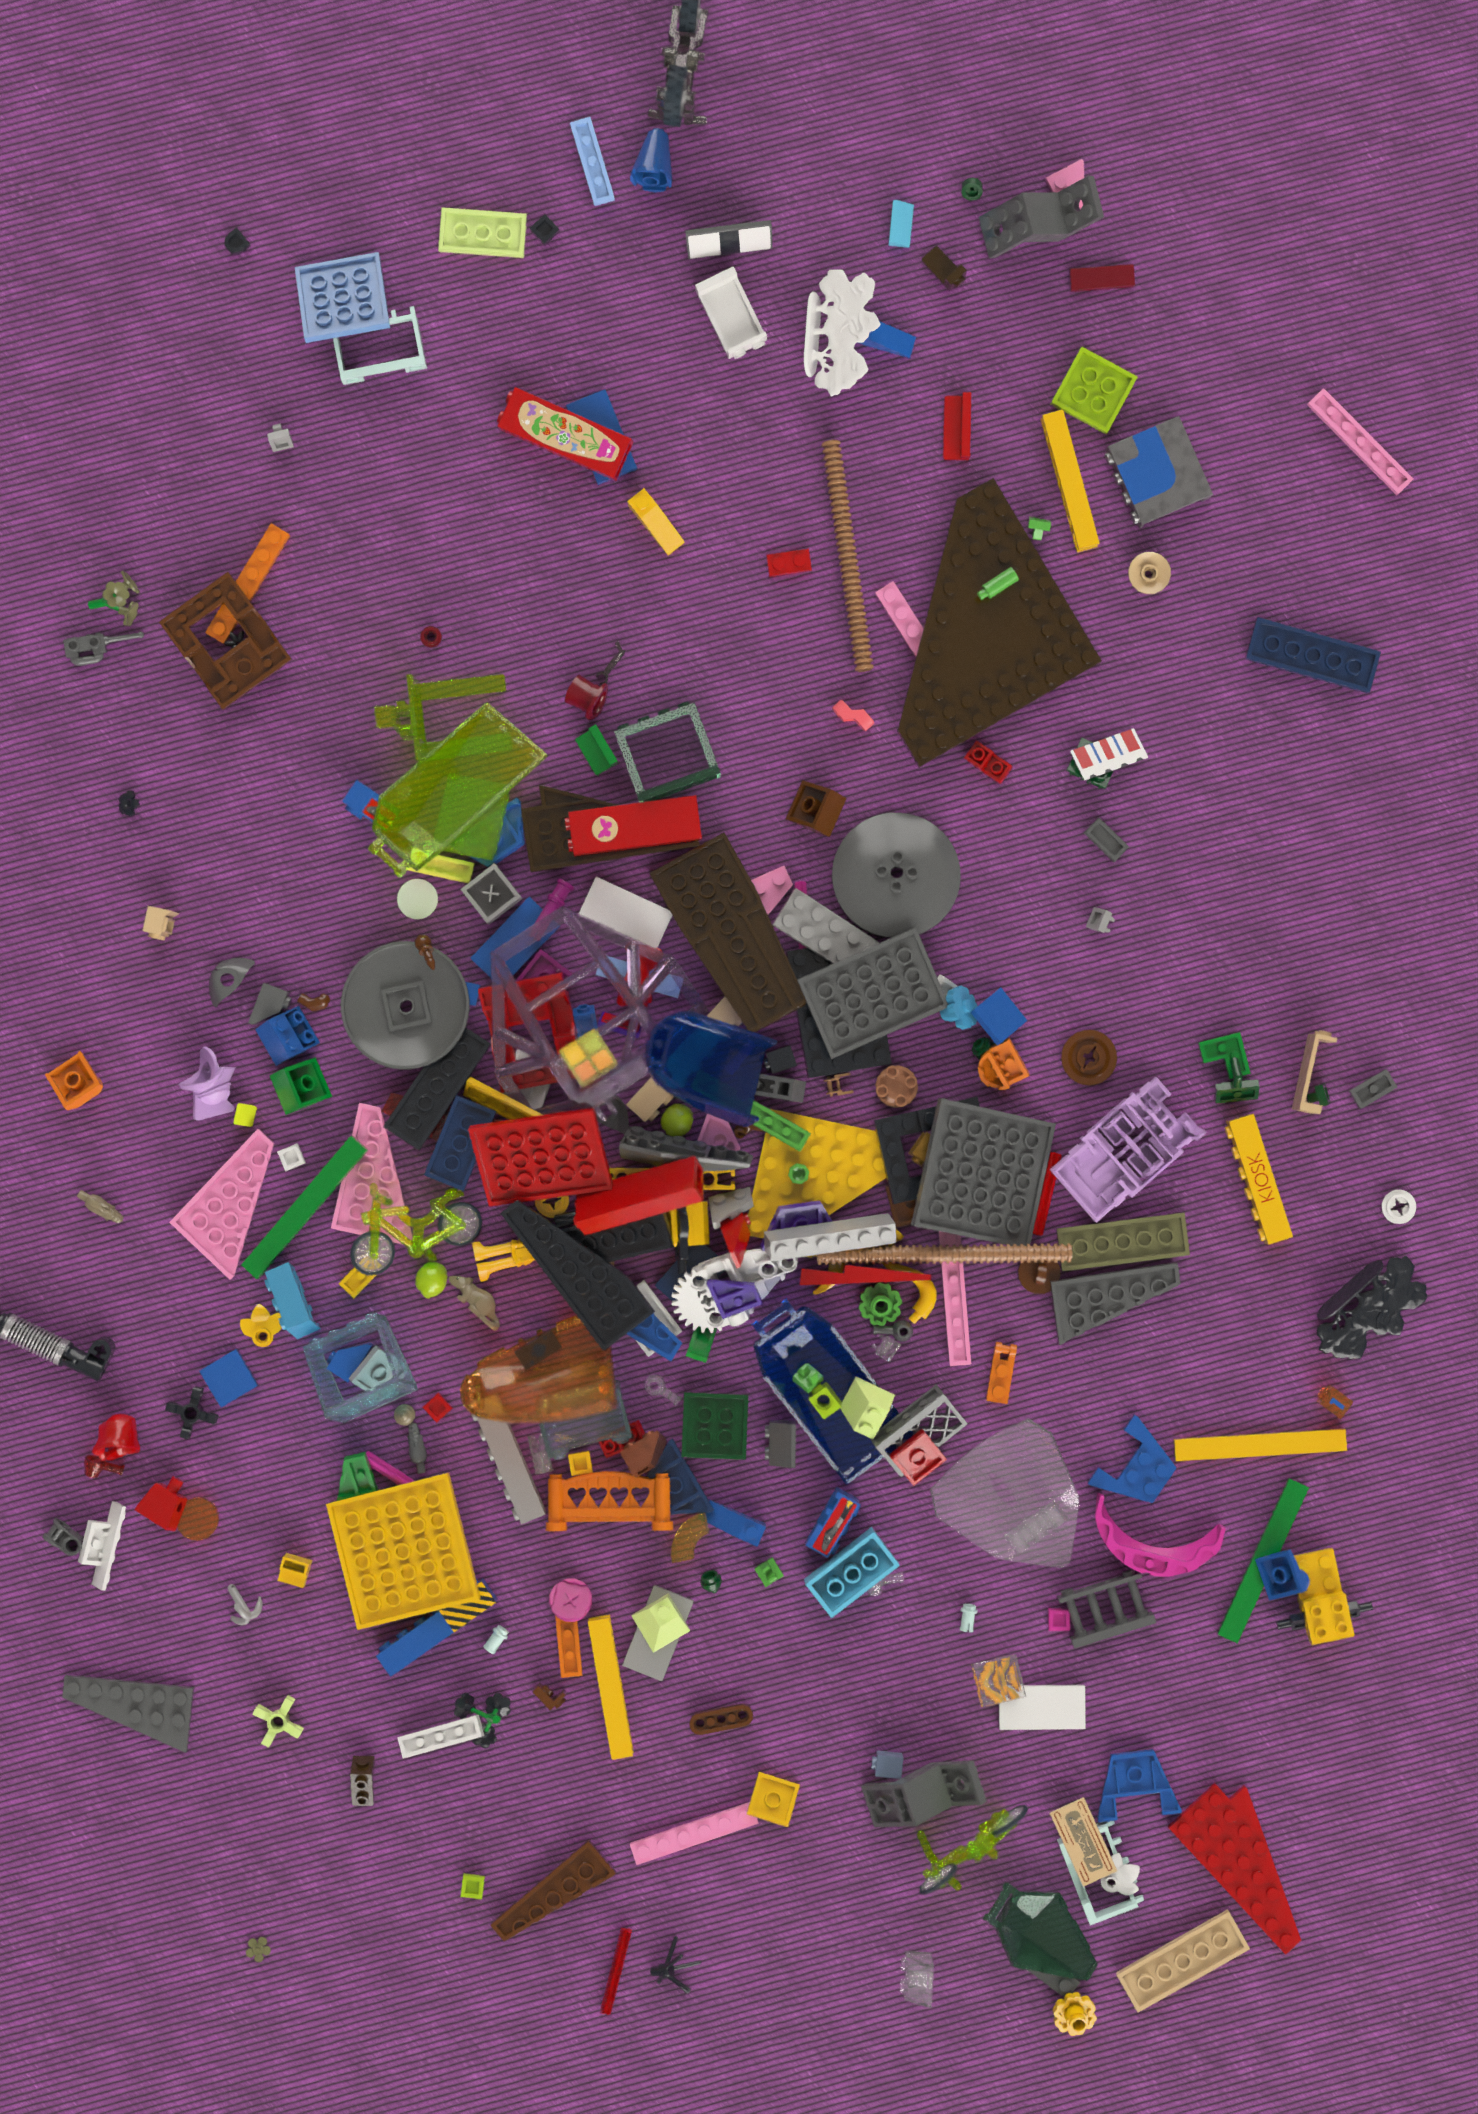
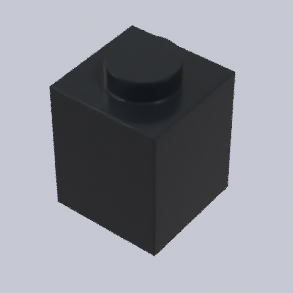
(780, 1060)

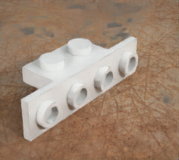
(100, 1544)

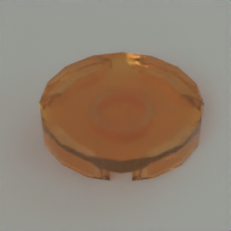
(198, 1519)

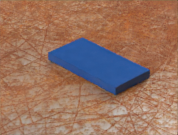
(600, 410)
(518, 922)

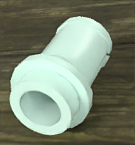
(968, 1616)
(496, 1639)

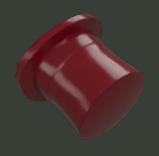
(587, 696)

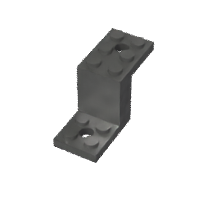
(1041, 217)
(923, 1794)

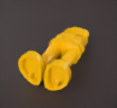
(518, 1251)

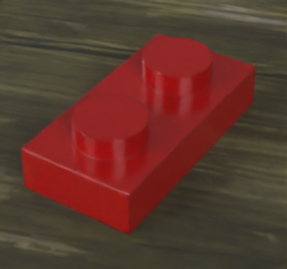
(789, 562)

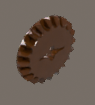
(1104, 1057)

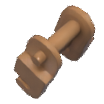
(829, 1084)

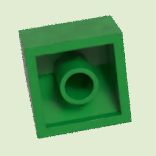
(300, 1085)

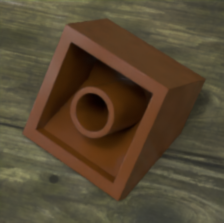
(816, 808)

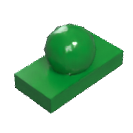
(701, 1344)

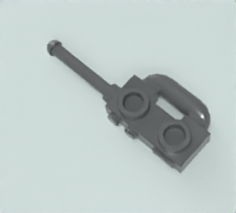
(95, 643)

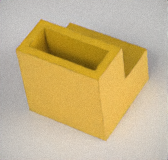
(294, 1570)

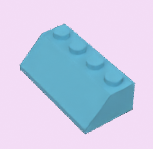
(851, 1572)

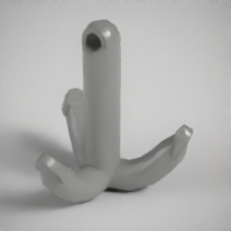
(241, 1607)

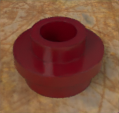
(431, 630)

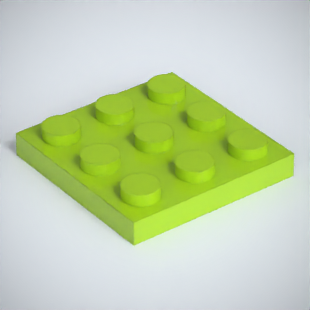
(1094, 390)

